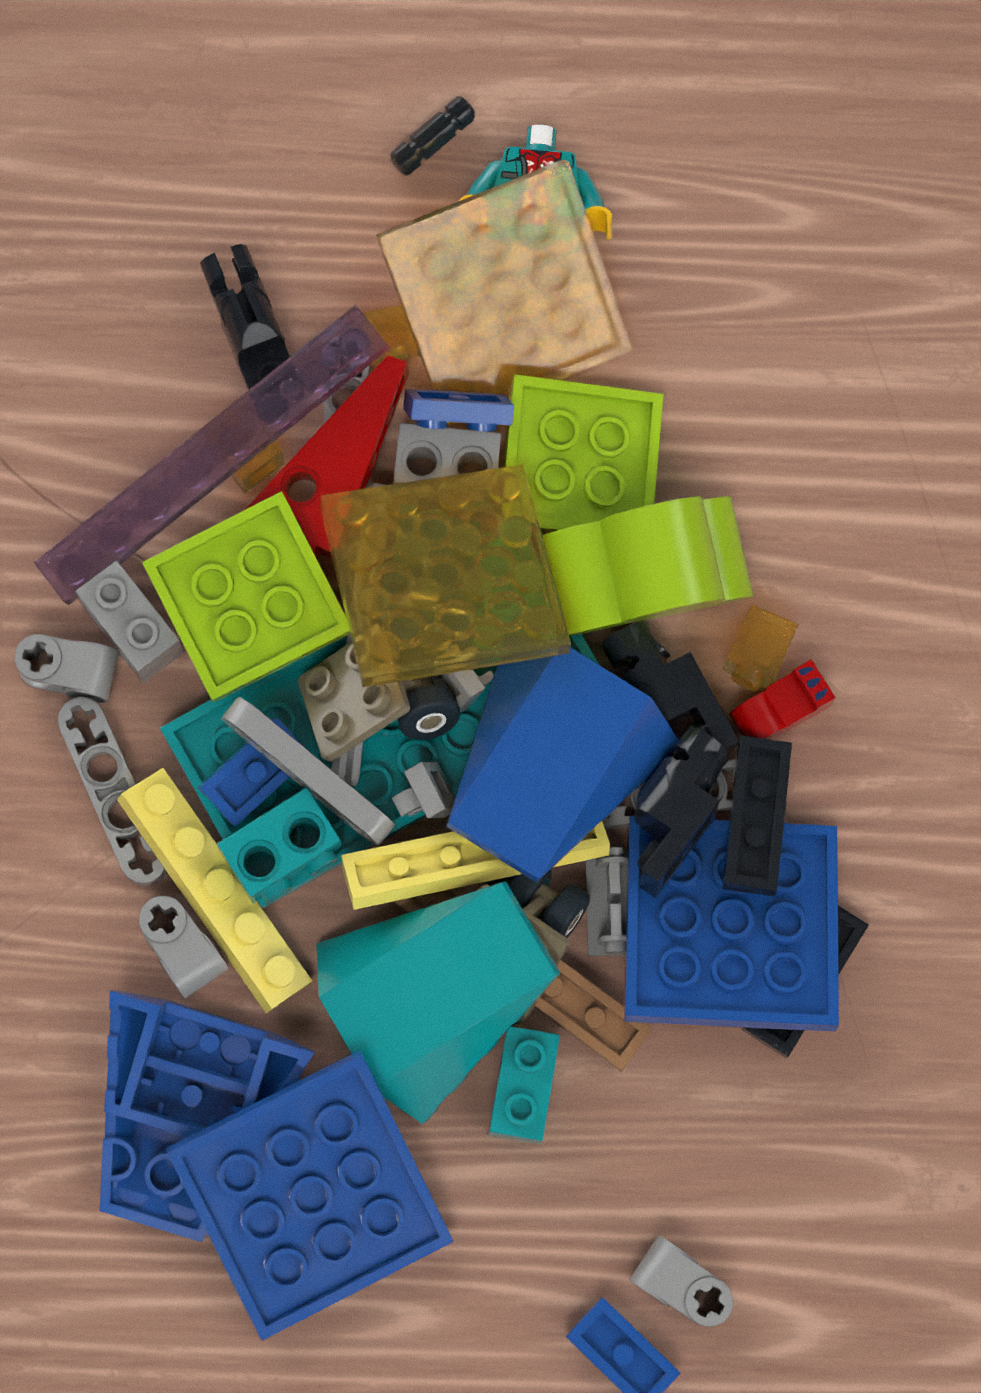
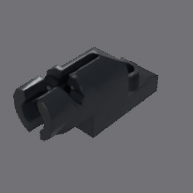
(246, 317)
(674, 686)
(678, 806)

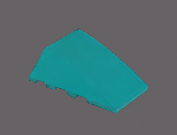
(433, 991)

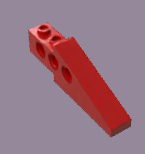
(342, 450)

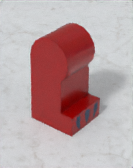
(784, 703)

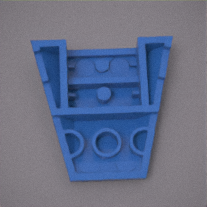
(554, 758)
(167, 1080)

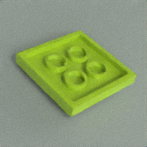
(583, 448)
(247, 597)

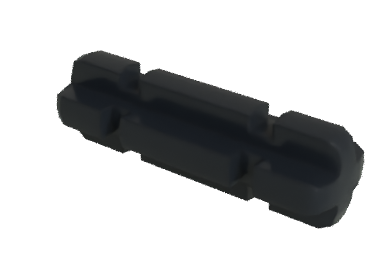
(432, 135)

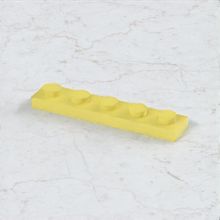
(438, 865)
(213, 890)

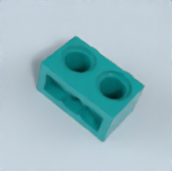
(272, 835)
(524, 1085)

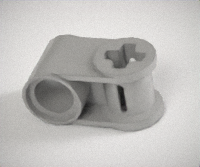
(75, 670)
(184, 953)
(676, 1277)

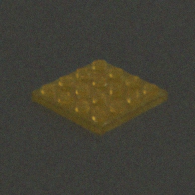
(506, 286)
(444, 575)

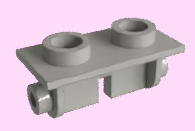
(608, 900)

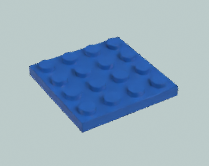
(731, 953)
(309, 1195)

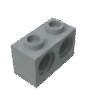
(445, 449)
(129, 621)

